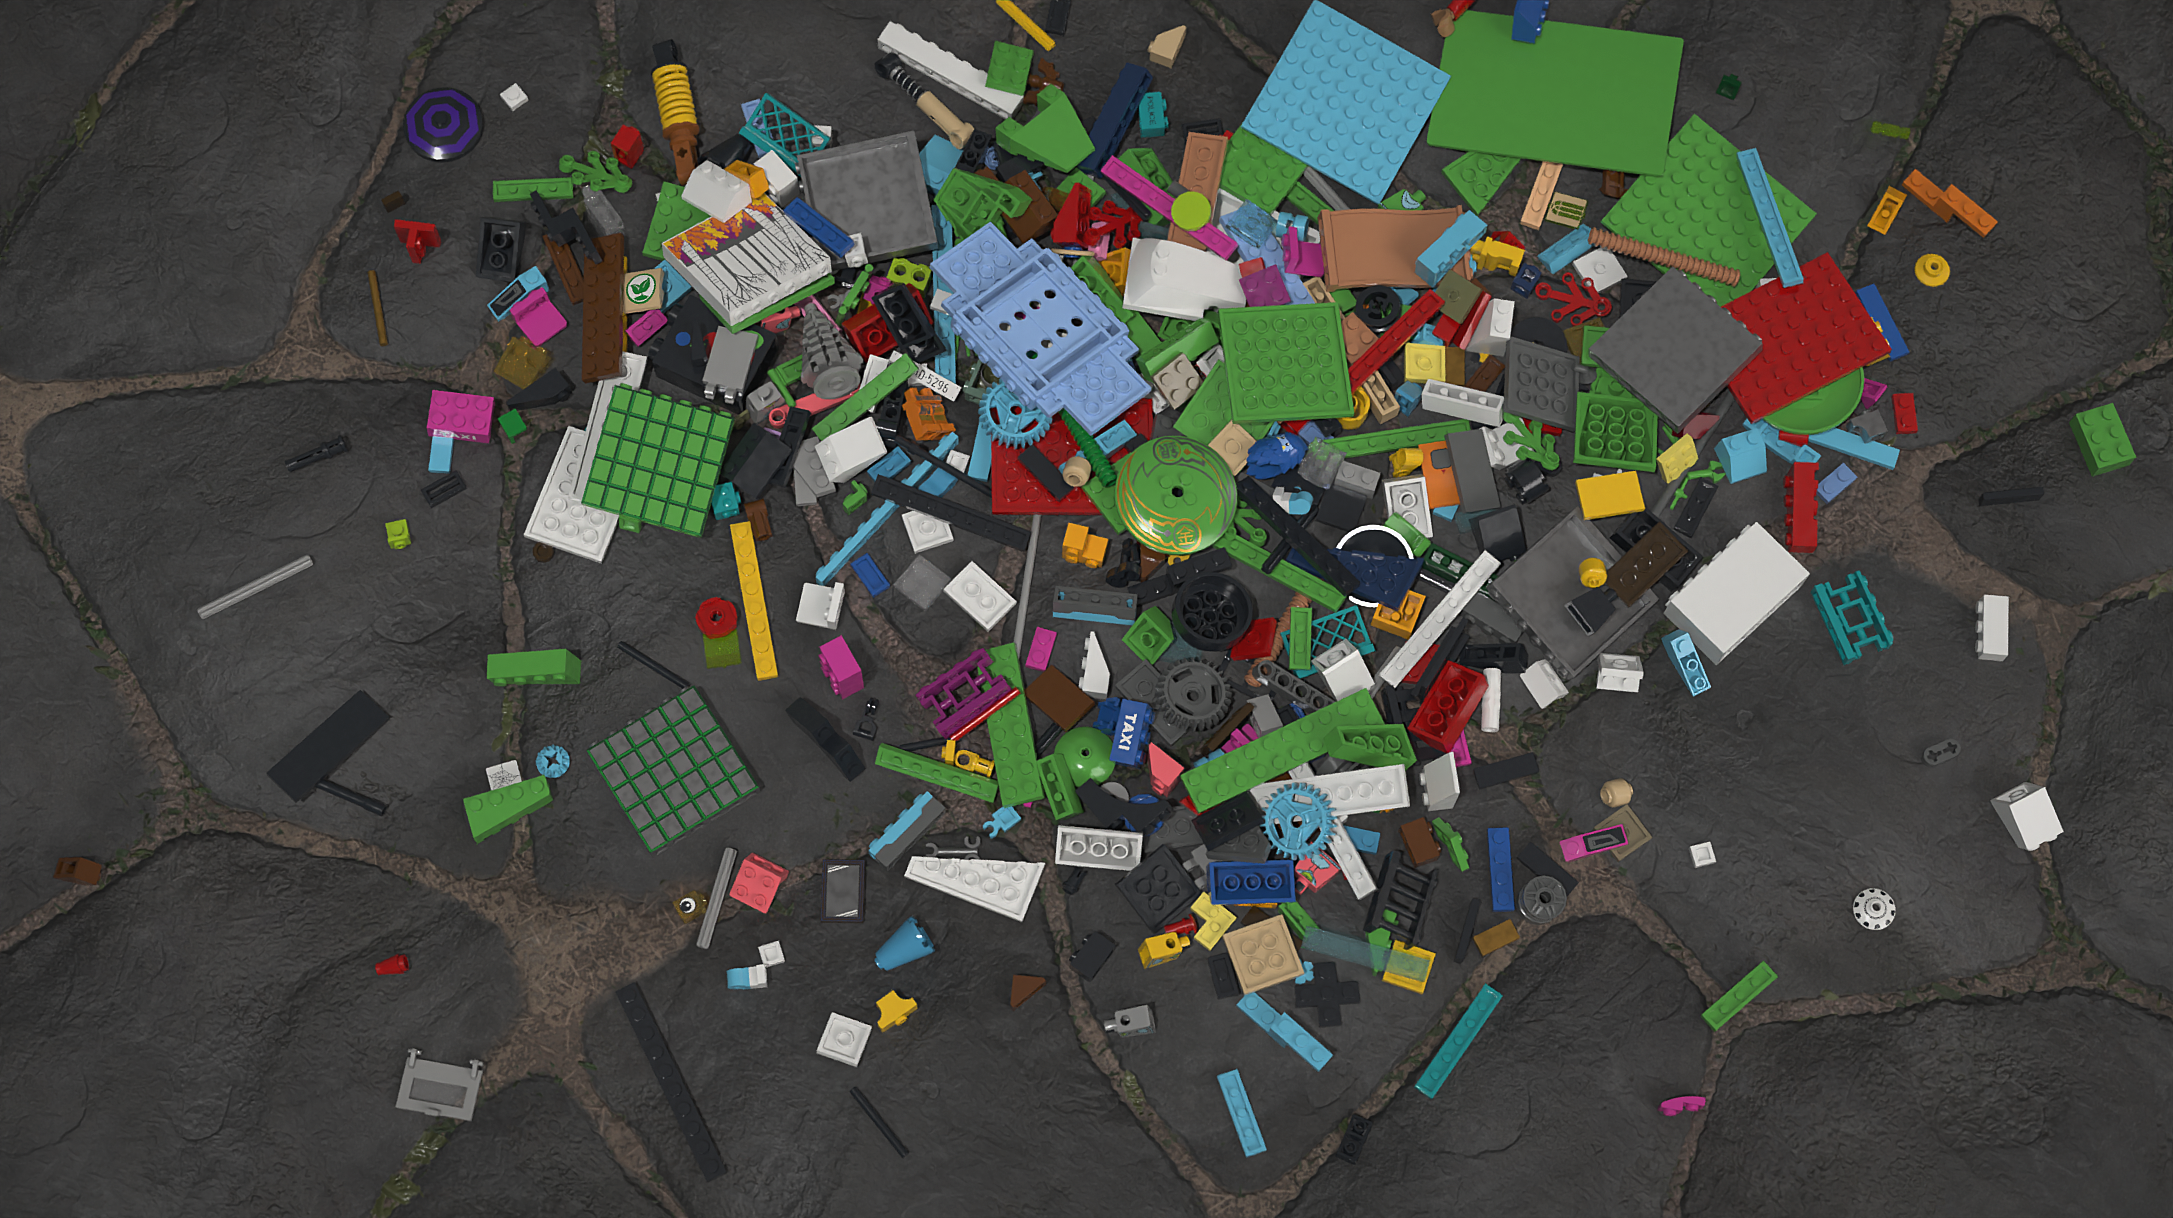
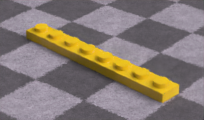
(754, 601)

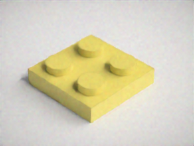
(1424, 362)
(1677, 458)

